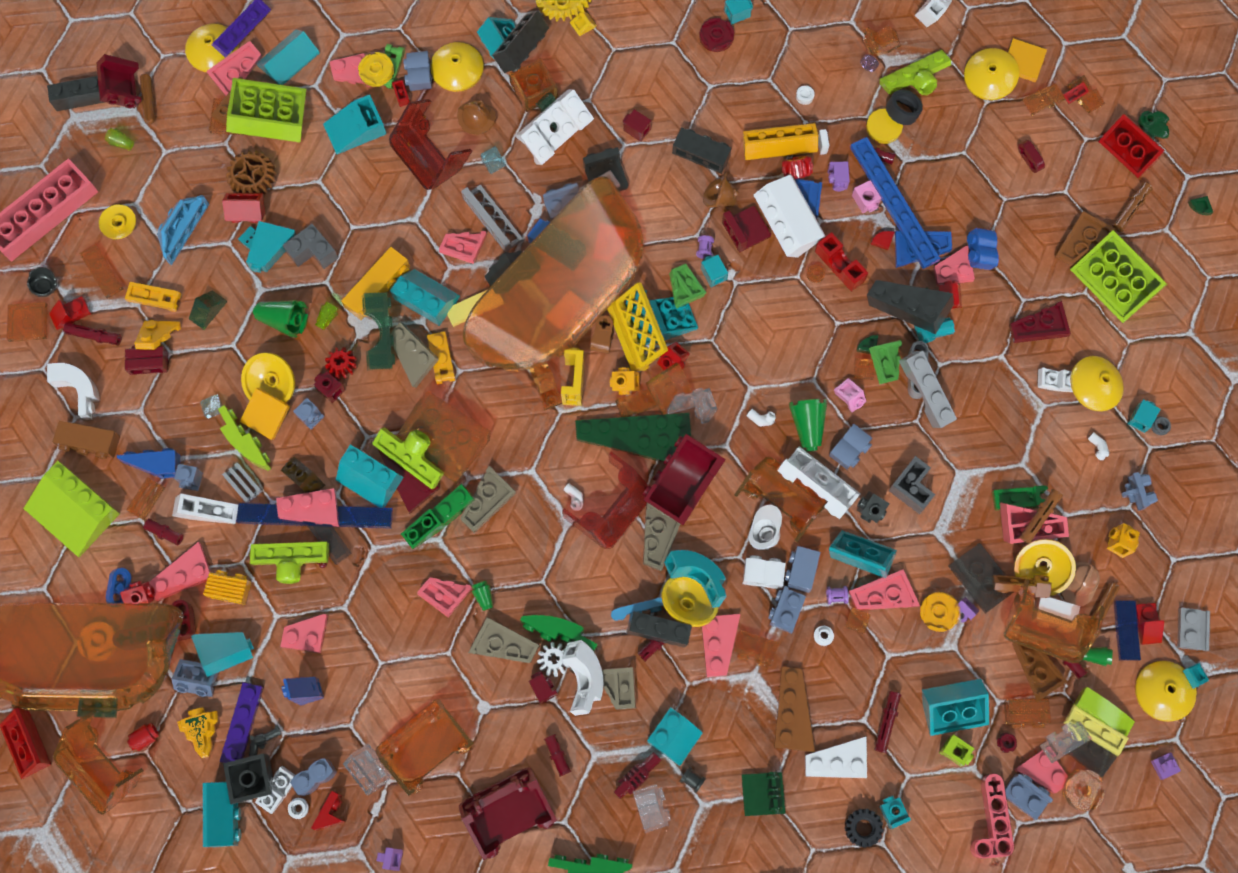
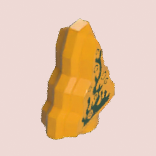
(199, 729)

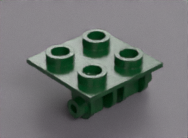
(763, 794)

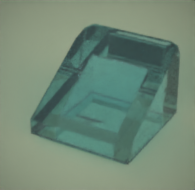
(492, 160)
(210, 406)

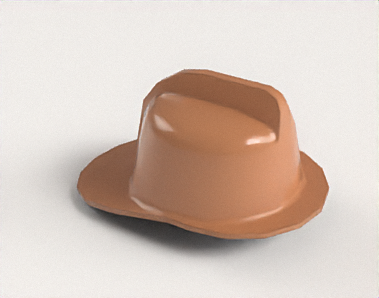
(1083, 585)

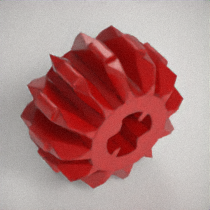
(797, 167)
(343, 368)

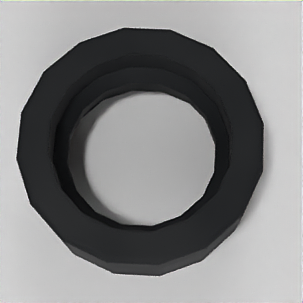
(899, 115)

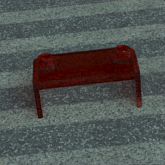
(418, 152)
(623, 512)

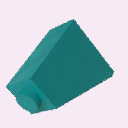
(267, 246)
(222, 650)

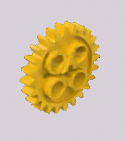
(561, 8)

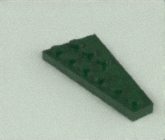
(638, 435)

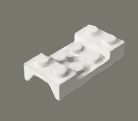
(567, 113)
(821, 480)

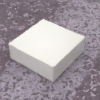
(823, 142)

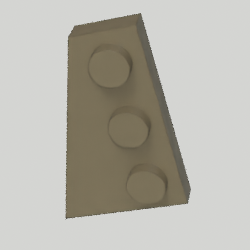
(413, 354)
(489, 498)
(658, 537)
(504, 643)

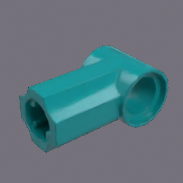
(946, 328)

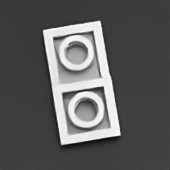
(1054, 380)
(280, 788)

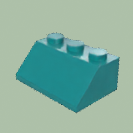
(424, 296)
(367, 477)
(956, 707)
(219, 817)

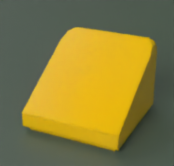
(583, 23)

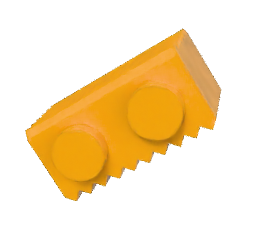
(227, 588)

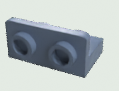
(557, 199)
(787, 609)
(191, 678)
(1027, 796)

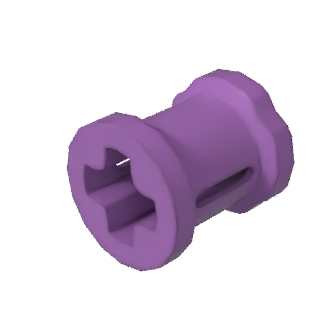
(705, 246)
(837, 595)

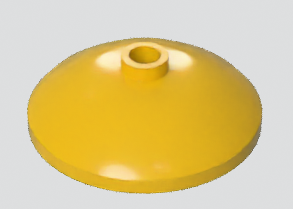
(203, 54)
(460, 74)
(987, 83)
(259, 373)
(1090, 387)
(1059, 565)
(687, 602)
(1153, 692)

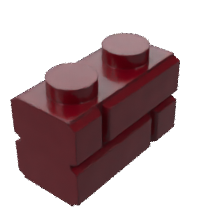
(146, 360)

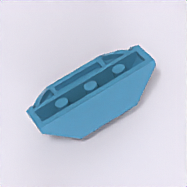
(180, 225)

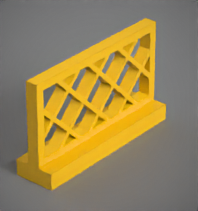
(628, 333)

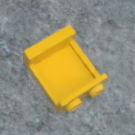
(573, 394)

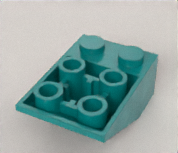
(354, 125)
(670, 319)

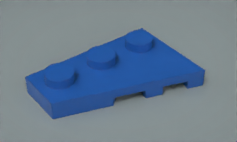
(903, 254)

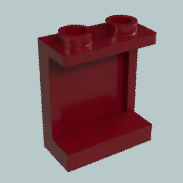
(117, 81)

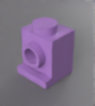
(839, 175)

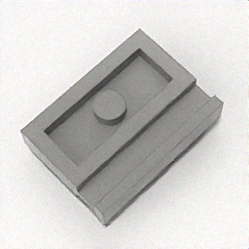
(1193, 629)

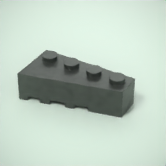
(912, 304)

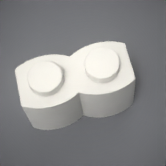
(764, 573)

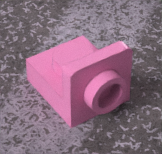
(851, 394)

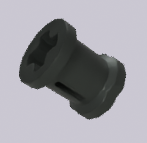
(692, 779)

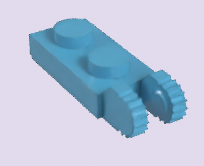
(652, 605)

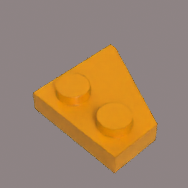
(154, 333)

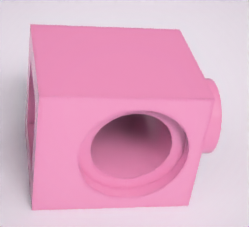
(866, 190)

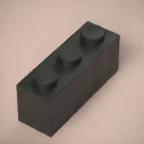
(74, 93)
(701, 150)
(659, 629)

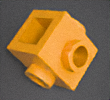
(624, 381)
(1123, 540)

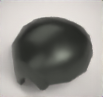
(41, 282)

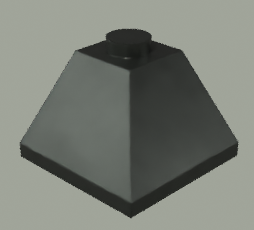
(248, 778)

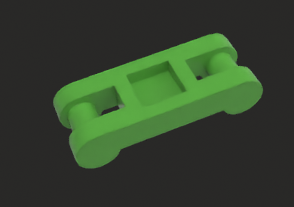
(399, 52)

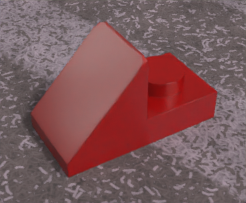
(69, 312)
(1149, 625)
(325, 817)

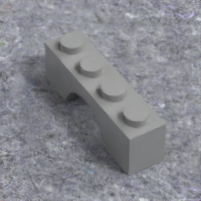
(921, 374)

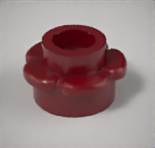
(1012, 742)

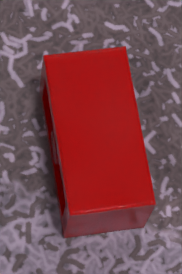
(401, 93)
(1075, 93)

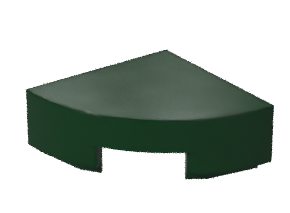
(1201, 206)
(867, 343)

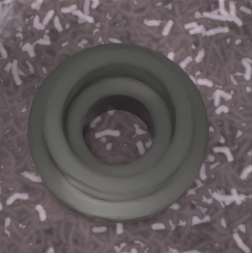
(1164, 422)

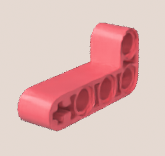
(991, 817)

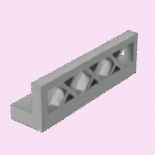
(489, 220)

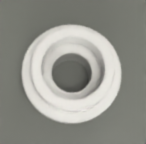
(819, 640)
(292, 805)

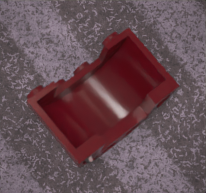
(683, 479)

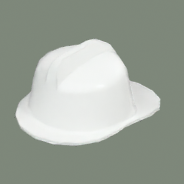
(766, 527)

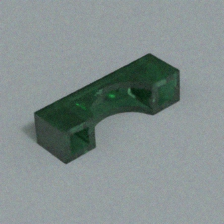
(376, 307)

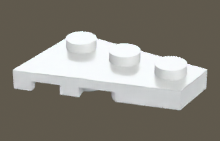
(840, 761)

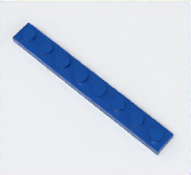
(895, 203)

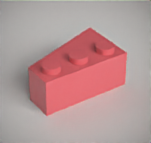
(1017, 518)

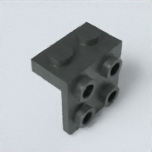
(602, 162)

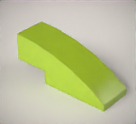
(1104, 711)

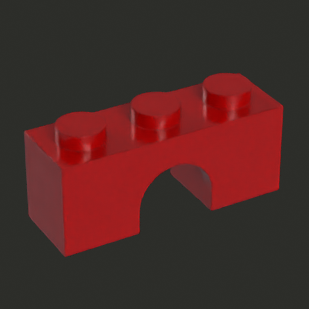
(832, 253)

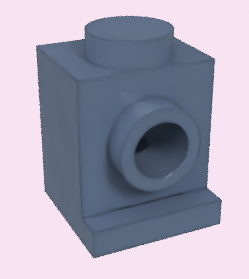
(308, 414)
(188, 477)

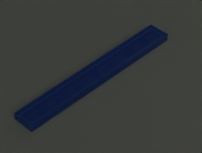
(348, 516)

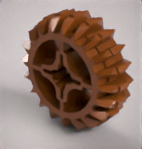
(262, 175)

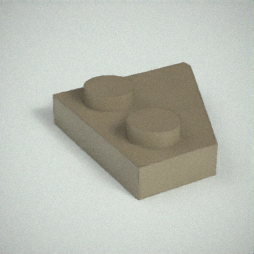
(620, 687)

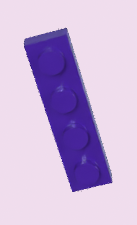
(241, 27)
(241, 723)

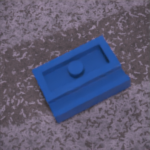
(811, 193)

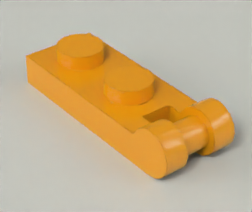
(152, 296)
(439, 346)

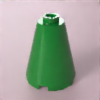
(283, 316)
(809, 422)

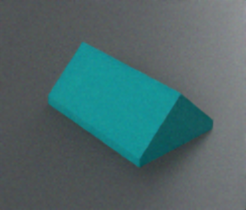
(288, 57)
(862, 553)

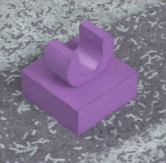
(968, 609)
(1165, 766)
(391, 859)

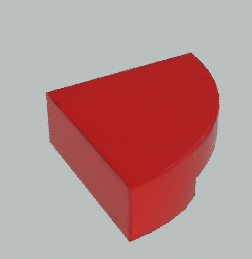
(883, 239)

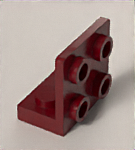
(745, 228)

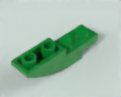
(439, 517)
(552, 627)
(598, 865)

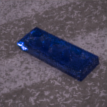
(1127, 631)

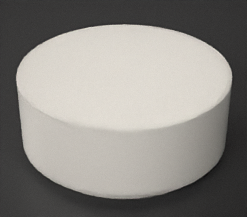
(805, 95)

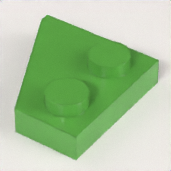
(685, 286)
(886, 361)

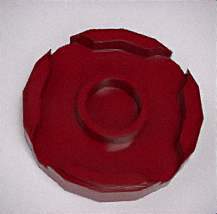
(716, 35)

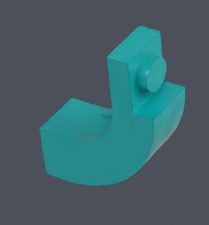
(700, 568)

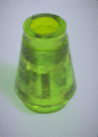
(117, 138)
(326, 315)

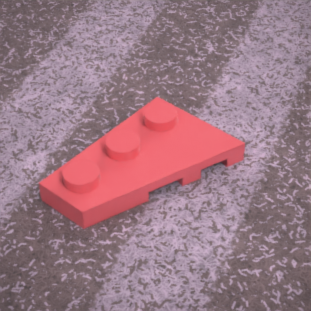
(235, 65)
(310, 507)
(719, 643)

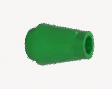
(483, 595)
(1099, 655)

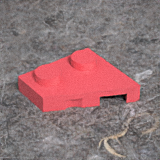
(347, 69)
(463, 245)
(443, 594)

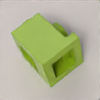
(953, 743)

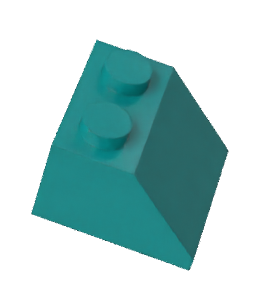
(494, 32)
(674, 736)

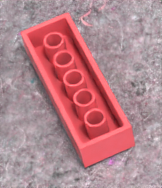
(43, 208)

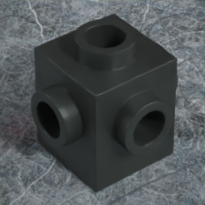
(872, 507)

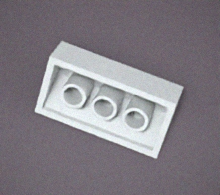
(789, 216)

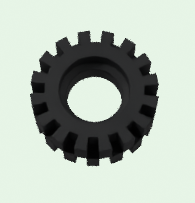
(873, 819)

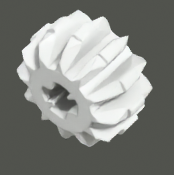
(548, 664)

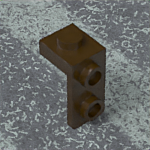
(302, 476)

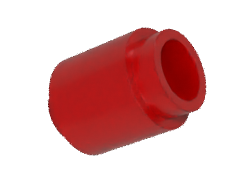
(142, 737)

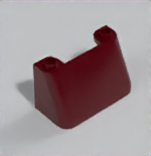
(505, 811)

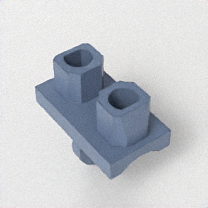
(1136, 492)

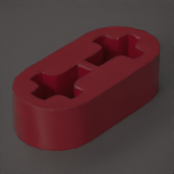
(1031, 156)

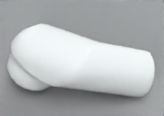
(761, 420)
(1101, 444)

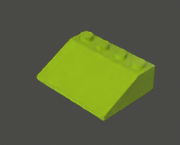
(266, 110)
(1118, 276)
(70, 509)

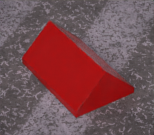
(1131, 146)
(24, 742)

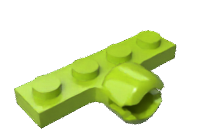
(917, 74)
(410, 454)
(289, 557)

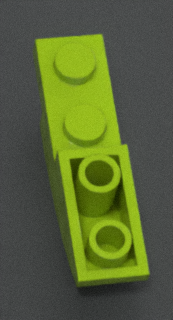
(242, 442)

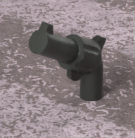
(261, 739)

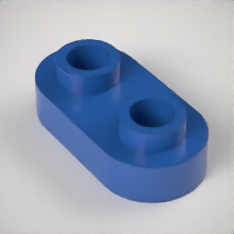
(115, 586)

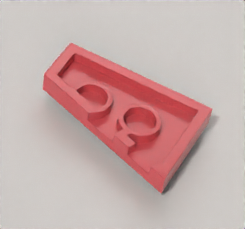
(182, 574)
(885, 593)

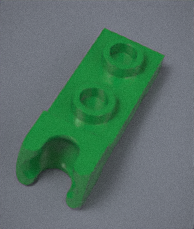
(1021, 497)

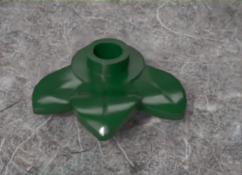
(1156, 125)

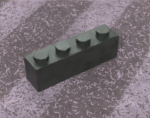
(521, 42)

